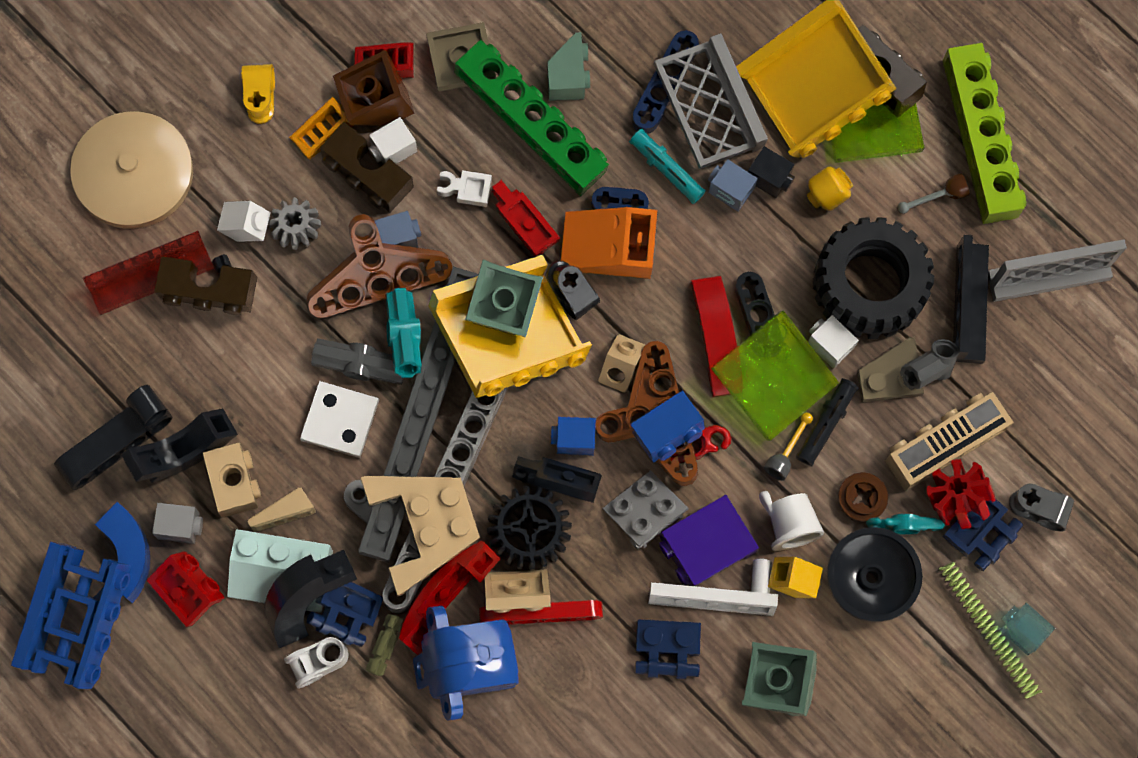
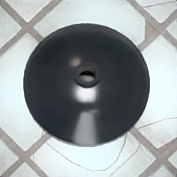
(885, 556)

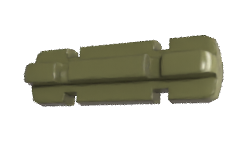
(385, 645)

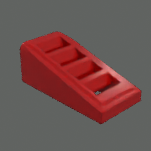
(395, 50)

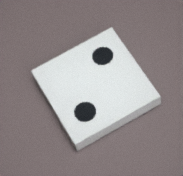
(339, 419)

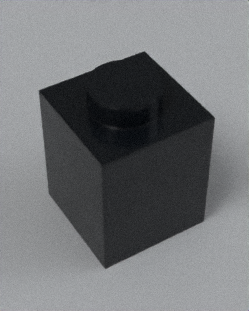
(772, 171)

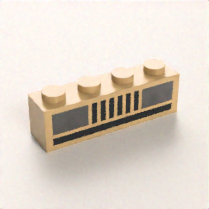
(949, 440)

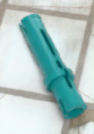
(643, 142)

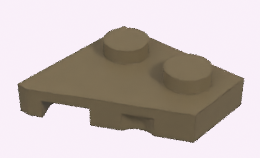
(882, 376)

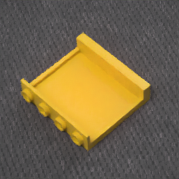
(817, 78)
(500, 359)

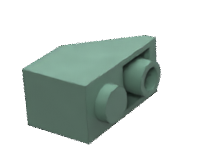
(566, 71)

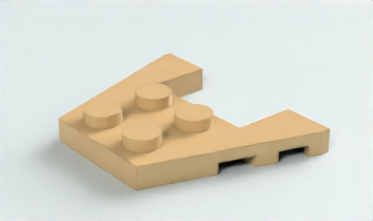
(438, 520)

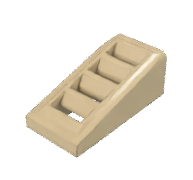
(289, 508)

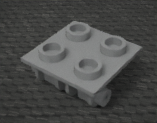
(645, 509)

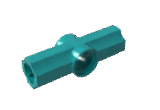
(403, 332)

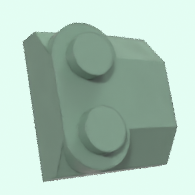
(503, 299)
(781, 679)

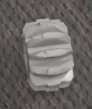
(292, 214)

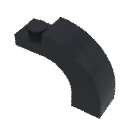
(182, 449)
(298, 589)

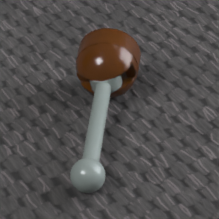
(955, 188)

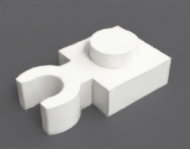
(471, 188)

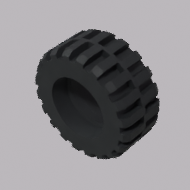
(894, 247)

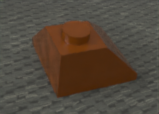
(373, 92)

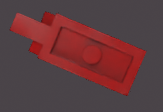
(524, 219)

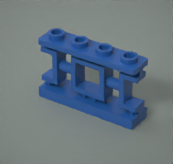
(49, 608)

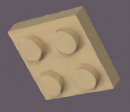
(517, 590)

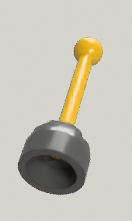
(779, 464)

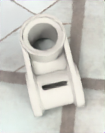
(314, 661)

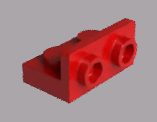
(185, 587)

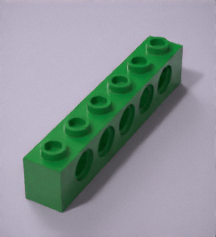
(534, 133)

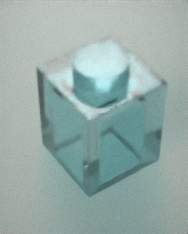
(1026, 628)

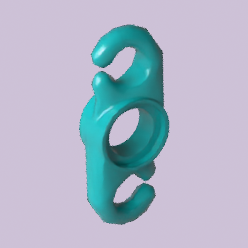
(906, 523)

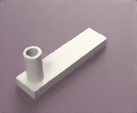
(757, 601)

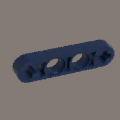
(646, 99)

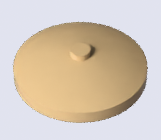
(131, 170)

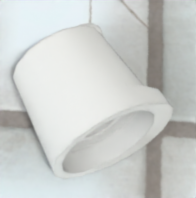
(792, 521)

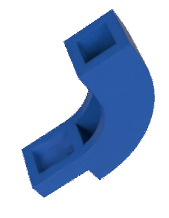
(130, 546)

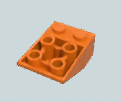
(610, 241)

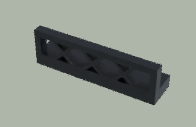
(971, 300)

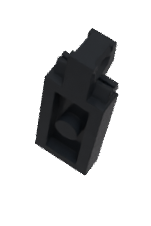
(558, 477)

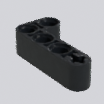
(106, 445)

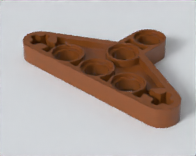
(358, 274)
(643, 400)

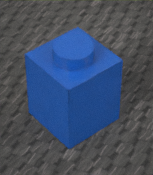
(574, 435)

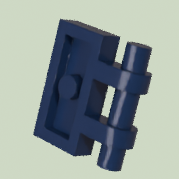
(972, 538)
(350, 601)
(668, 638)

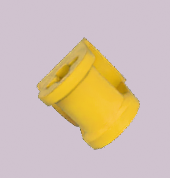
(258, 88)

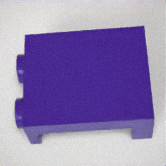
(707, 542)

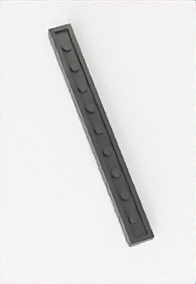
(412, 436)

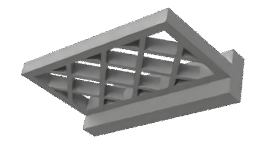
(735, 94)
(1054, 270)

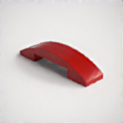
(715, 324)
(444, 587)

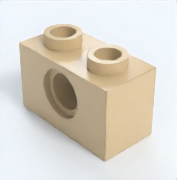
(222, 463)

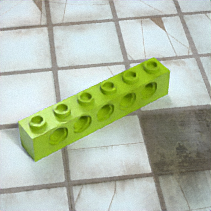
(993, 205)

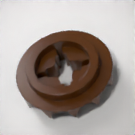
(865, 483)

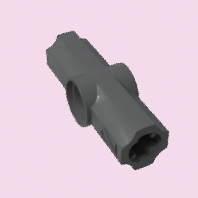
(355, 361)

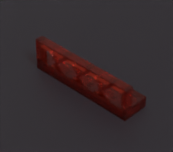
(138, 275)

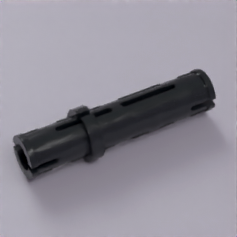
(845, 392)

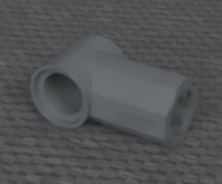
(931, 366)

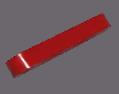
(556, 613)

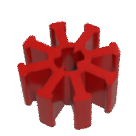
(961, 494)

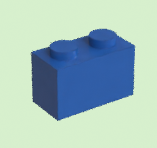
(668, 427)

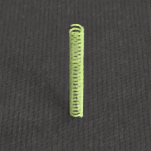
(991, 630)

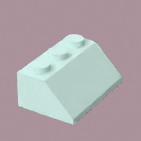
(262, 558)

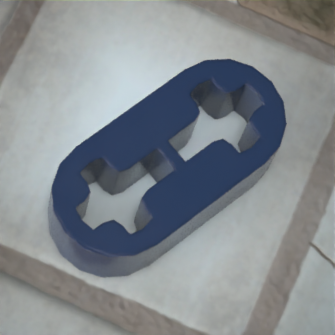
(618, 196)

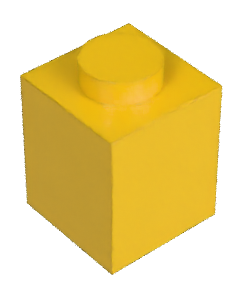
(795, 577)

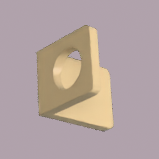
(622, 355)

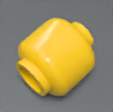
(829, 188)

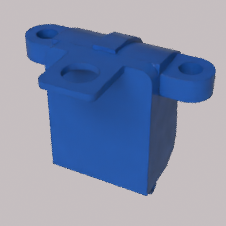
(464, 660)

